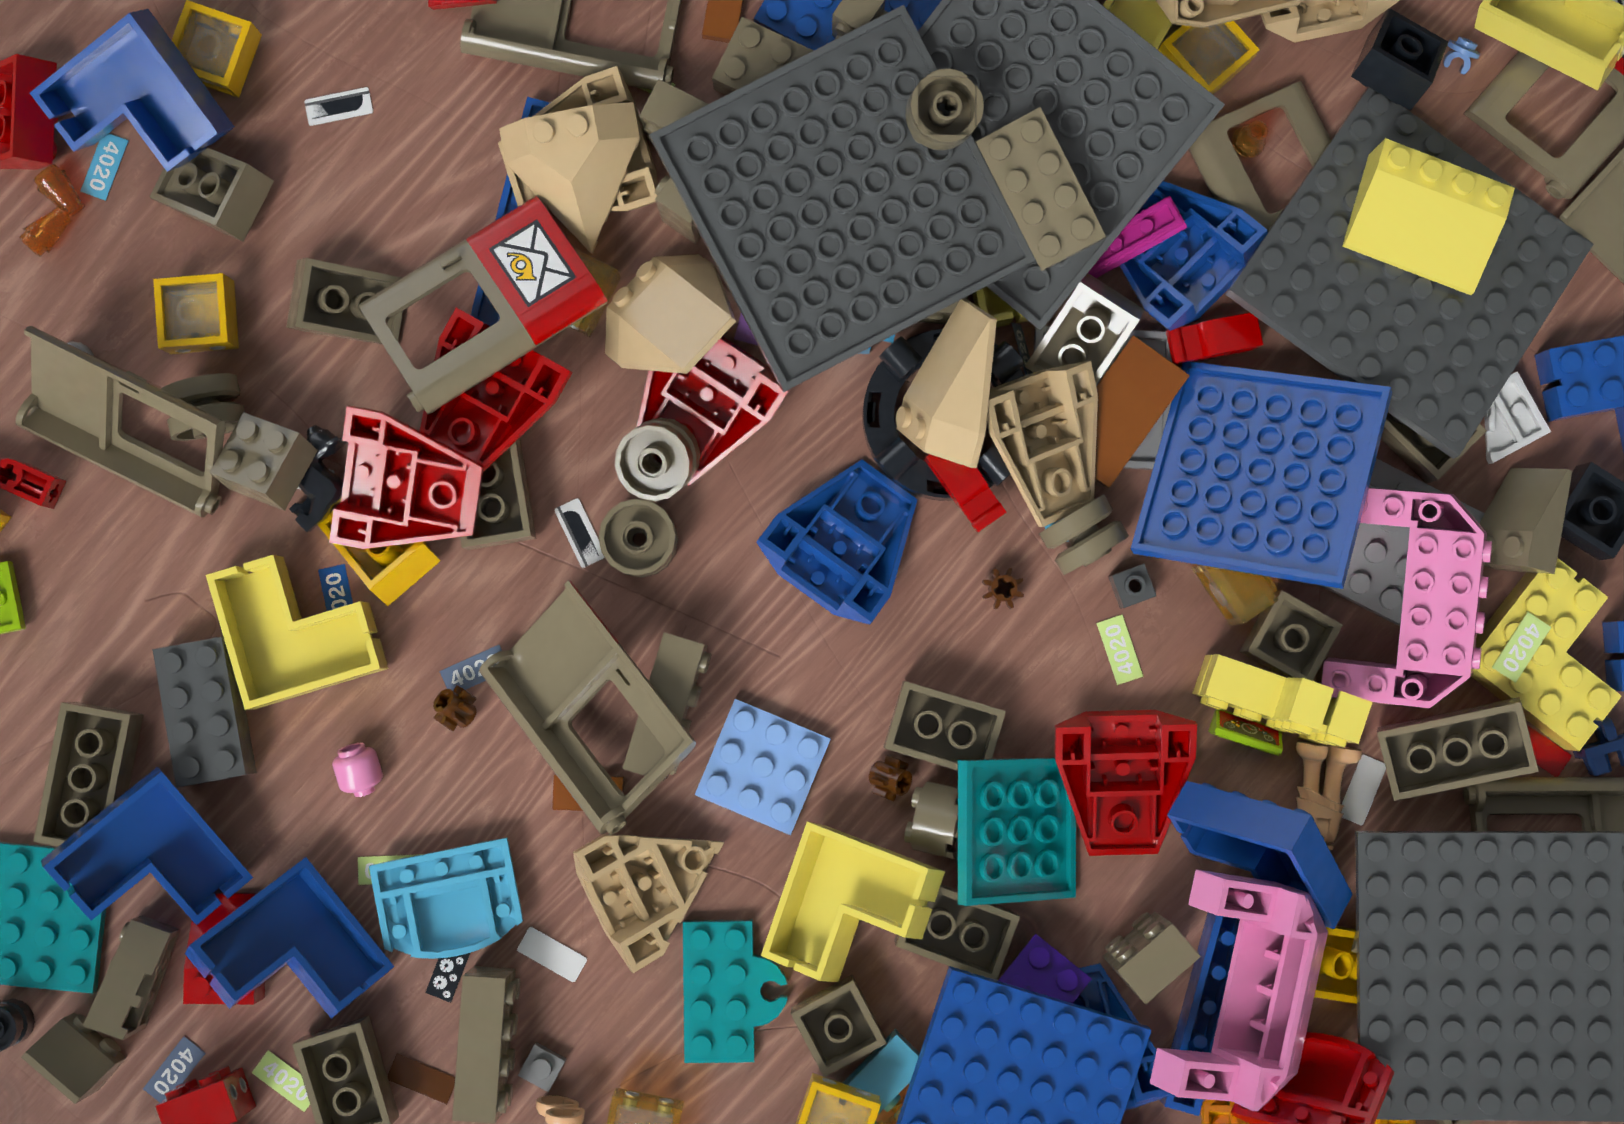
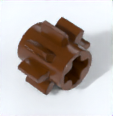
(1000, 597)
(454, 708)
(890, 778)

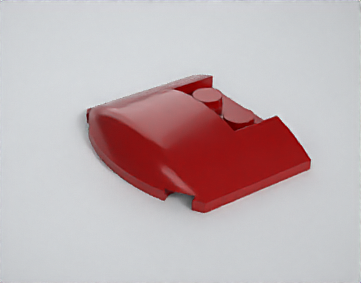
(1333, 1086)

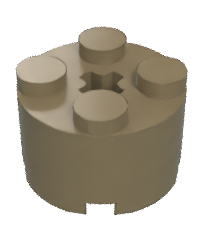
(959, 96)
(935, 820)

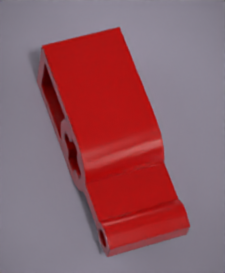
(1215, 338)
(26, 477)
(968, 491)

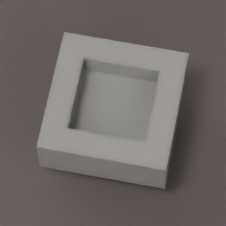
(542, 1067)

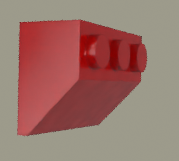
(24, 127)

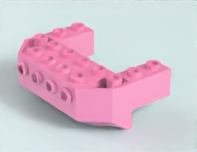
(1437, 607)
(1264, 995)

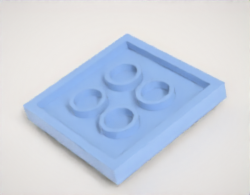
(762, 766)

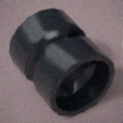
(15, 1022)

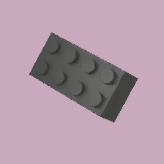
(203, 712)

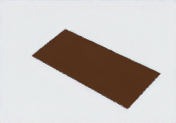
(421, 1078)

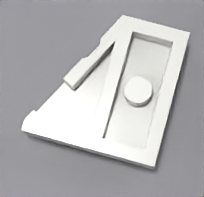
(1512, 420)

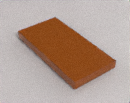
(1130, 403)

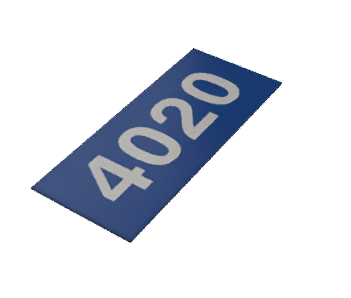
(335, 587)

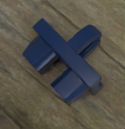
(1595, 753)

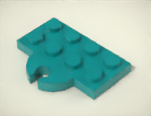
(725, 991)

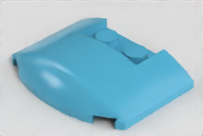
(447, 900)

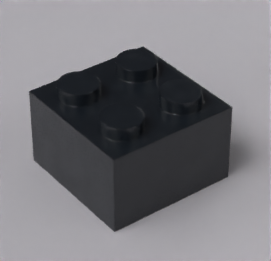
(1399, 59)
(1595, 512)

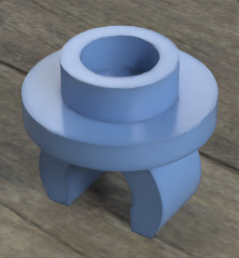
(1464, 49)

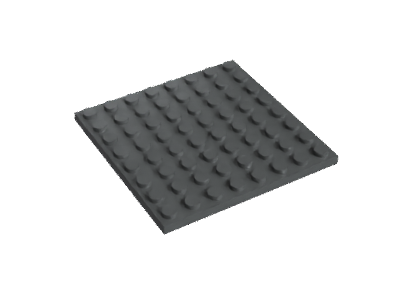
(1106, 94)
(830, 206)
(1391, 327)
(1493, 972)

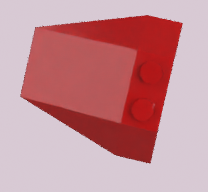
(717, 400)
(498, 409)
(401, 485)
(1124, 775)

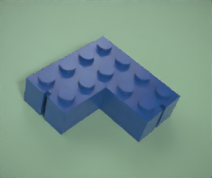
(135, 77)
(1588, 377)
(143, 834)
(1262, 839)
(293, 924)

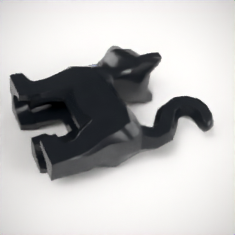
(319, 483)

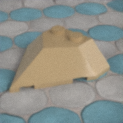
(575, 161)
(642, 888)

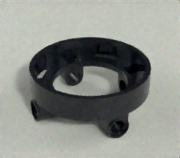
(884, 443)

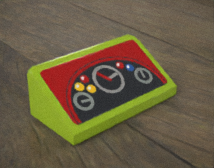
(1246, 732)

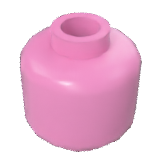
(357, 769)

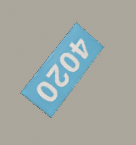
(104, 166)

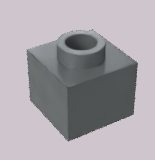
(1123, 594)

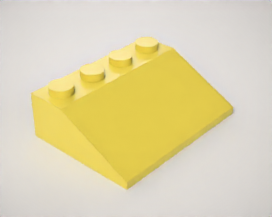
(1427, 216)

